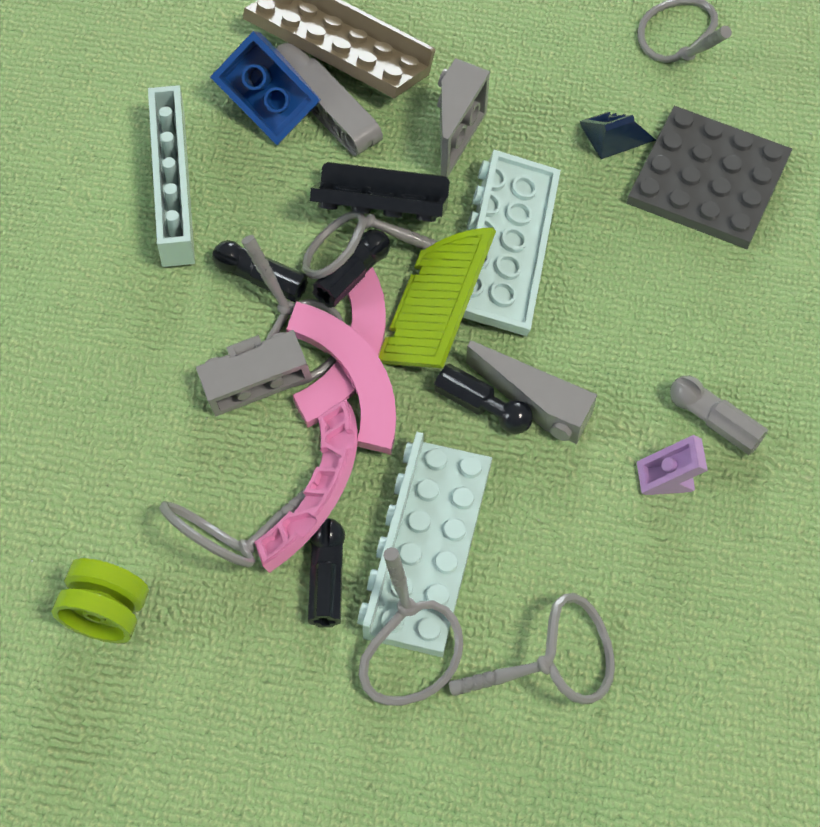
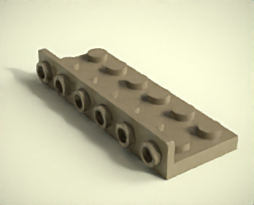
(347, 41)

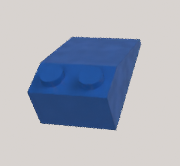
(266, 87)

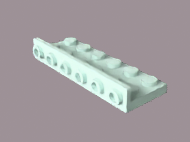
(519, 204)
(433, 535)

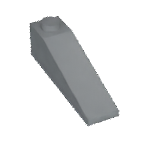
(554, 403)

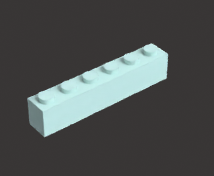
(170, 177)

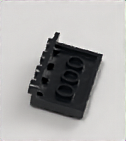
(381, 189)

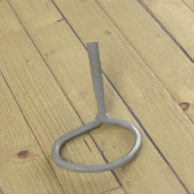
(704, 42)
(364, 222)
(284, 306)
(246, 547)
(407, 607)
(545, 663)

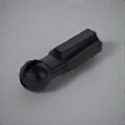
(370, 250)
(234, 259)
(479, 397)
(326, 575)

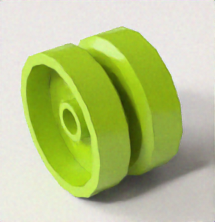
(100, 600)

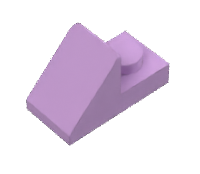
(673, 468)

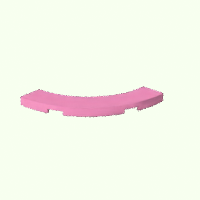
(370, 323)
(361, 367)
(323, 491)

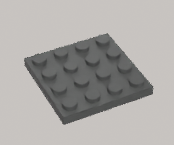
(709, 177)

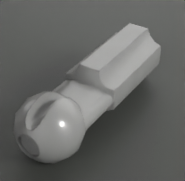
(718, 414)

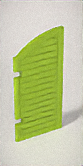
(436, 300)

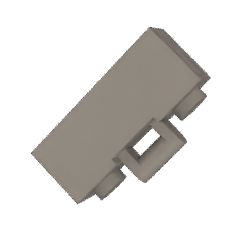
(253, 371)

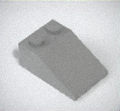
(461, 109)

